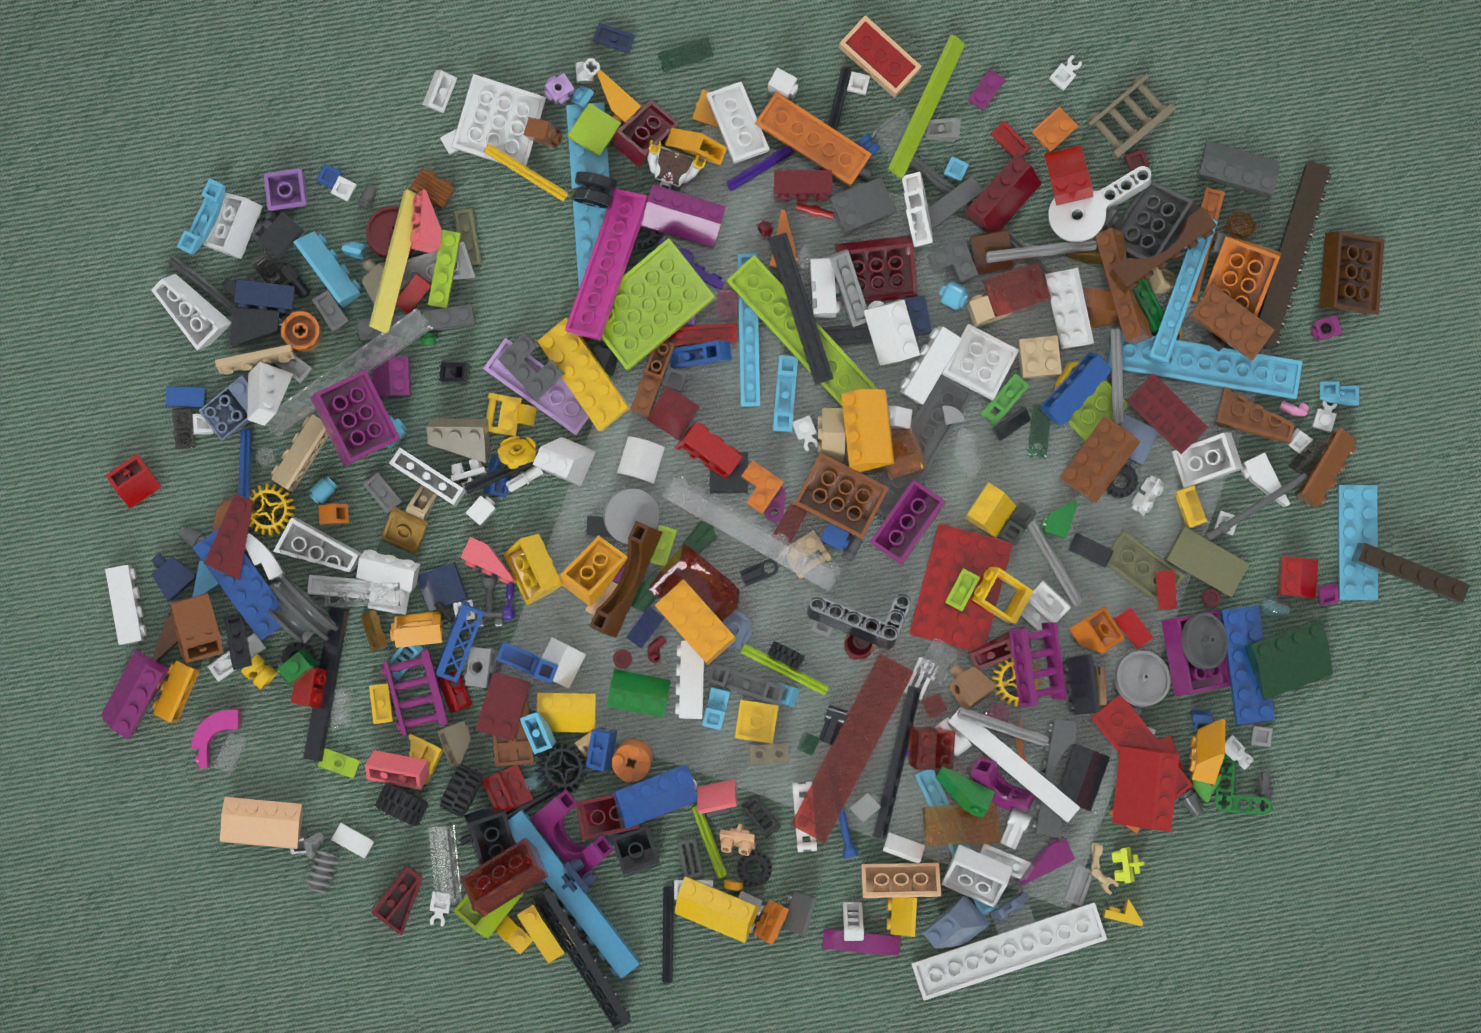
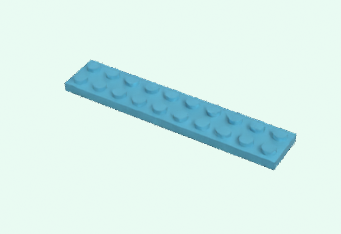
(586, 218)
(1223, 369)

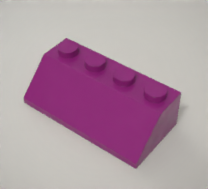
(683, 216)
(907, 522)
(134, 694)

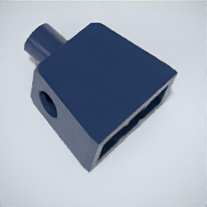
(172, 576)

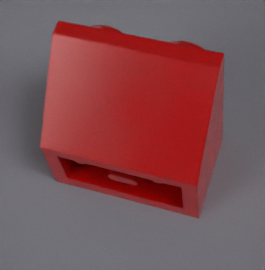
(133, 481)

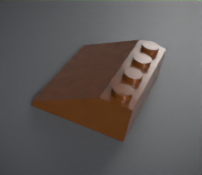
(1351, 273)

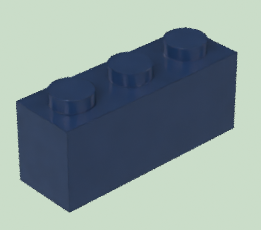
(263, 295)

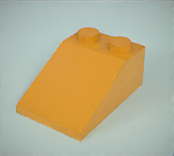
(593, 570)

